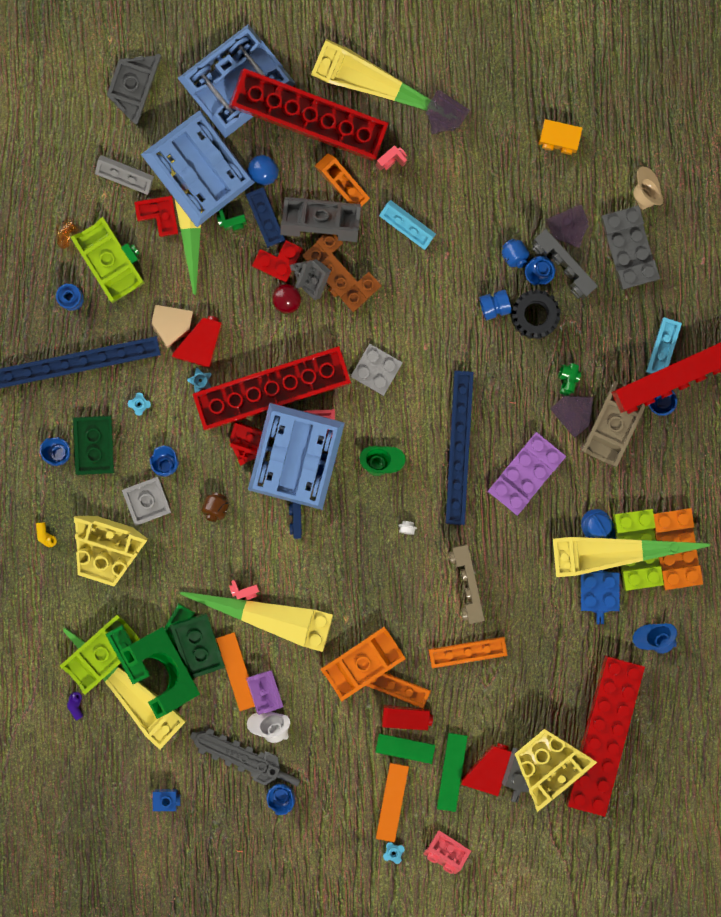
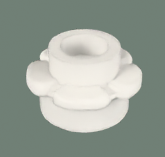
(407, 528)

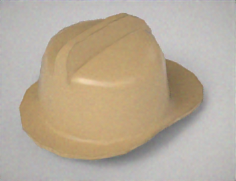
(648, 189)

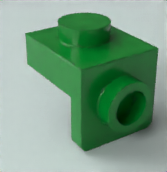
(234, 223)
(131, 252)

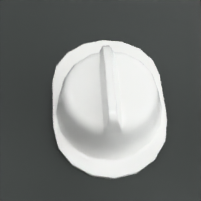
(270, 726)

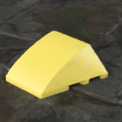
(105, 548)
(550, 766)

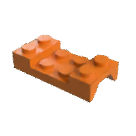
(681, 568)
(363, 663)

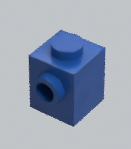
(166, 799)

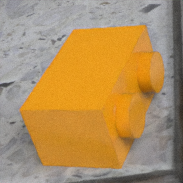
(560, 136)

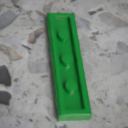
(452, 772)

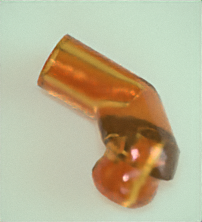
(63, 235)

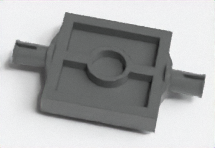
(514, 778)

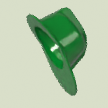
(382, 460)

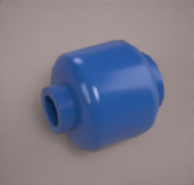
(515, 253)

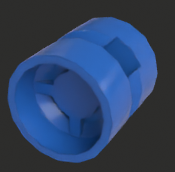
(69, 297)
(493, 305)

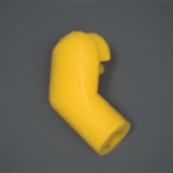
(44, 537)

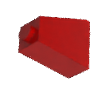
(200, 343)
(406, 717)
(489, 770)

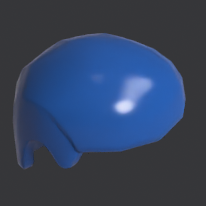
(263, 170)
(540, 270)
(664, 406)
(55, 451)
(164, 461)
(281, 799)

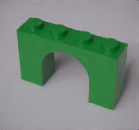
(180, 686)

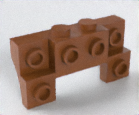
(340, 281)

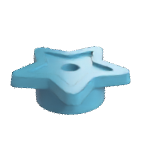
(195, 380)

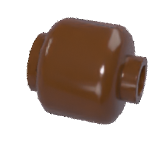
(215, 507)

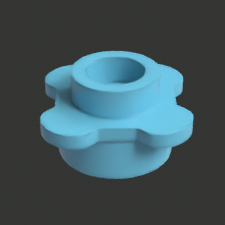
(139, 409)
(393, 847)

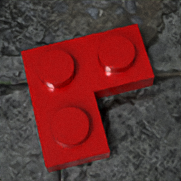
(160, 209)
(278, 266)

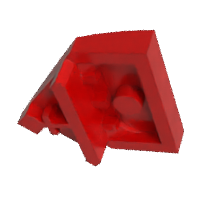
(245, 442)

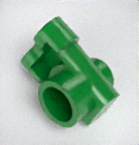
(570, 375)

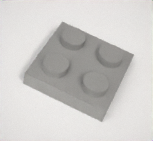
(376, 369)
(146, 501)

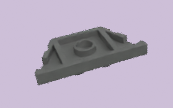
(132, 84)

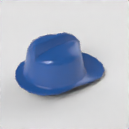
(597, 525)
(656, 637)

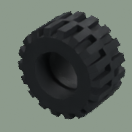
(550, 306)

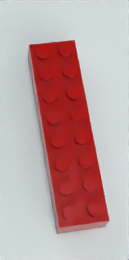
(308, 114)
(276, 385)
(606, 734)

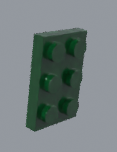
(93, 445)
(197, 645)

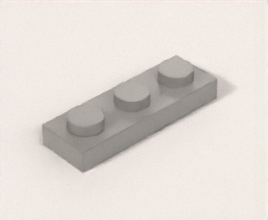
(124, 174)

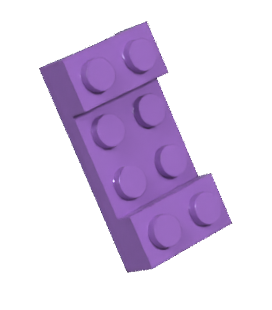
(526, 473)

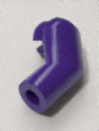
(73, 705)

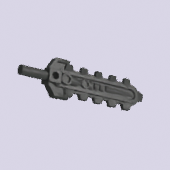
(263, 767)

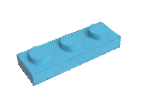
(407, 225)
(664, 345)

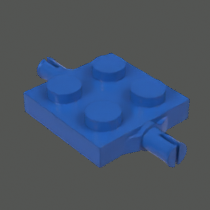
(600, 593)

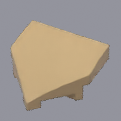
(171, 323)

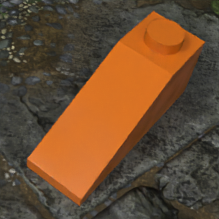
(341, 180)

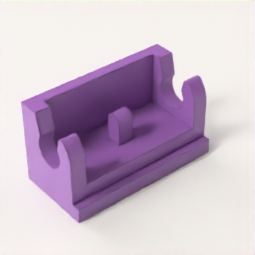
(264, 692)

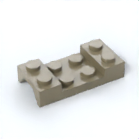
(611, 430)
(472, 610)

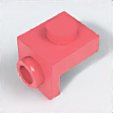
(248, 593)

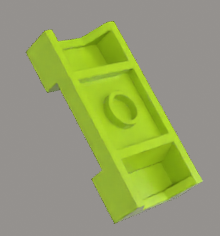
(107, 260)
(638, 526)
(96, 657)

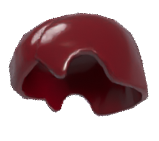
(286, 298)

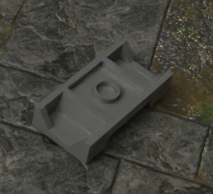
(321, 217)
(546, 244)
(629, 247)

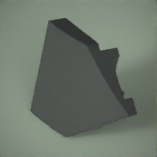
(311, 277)

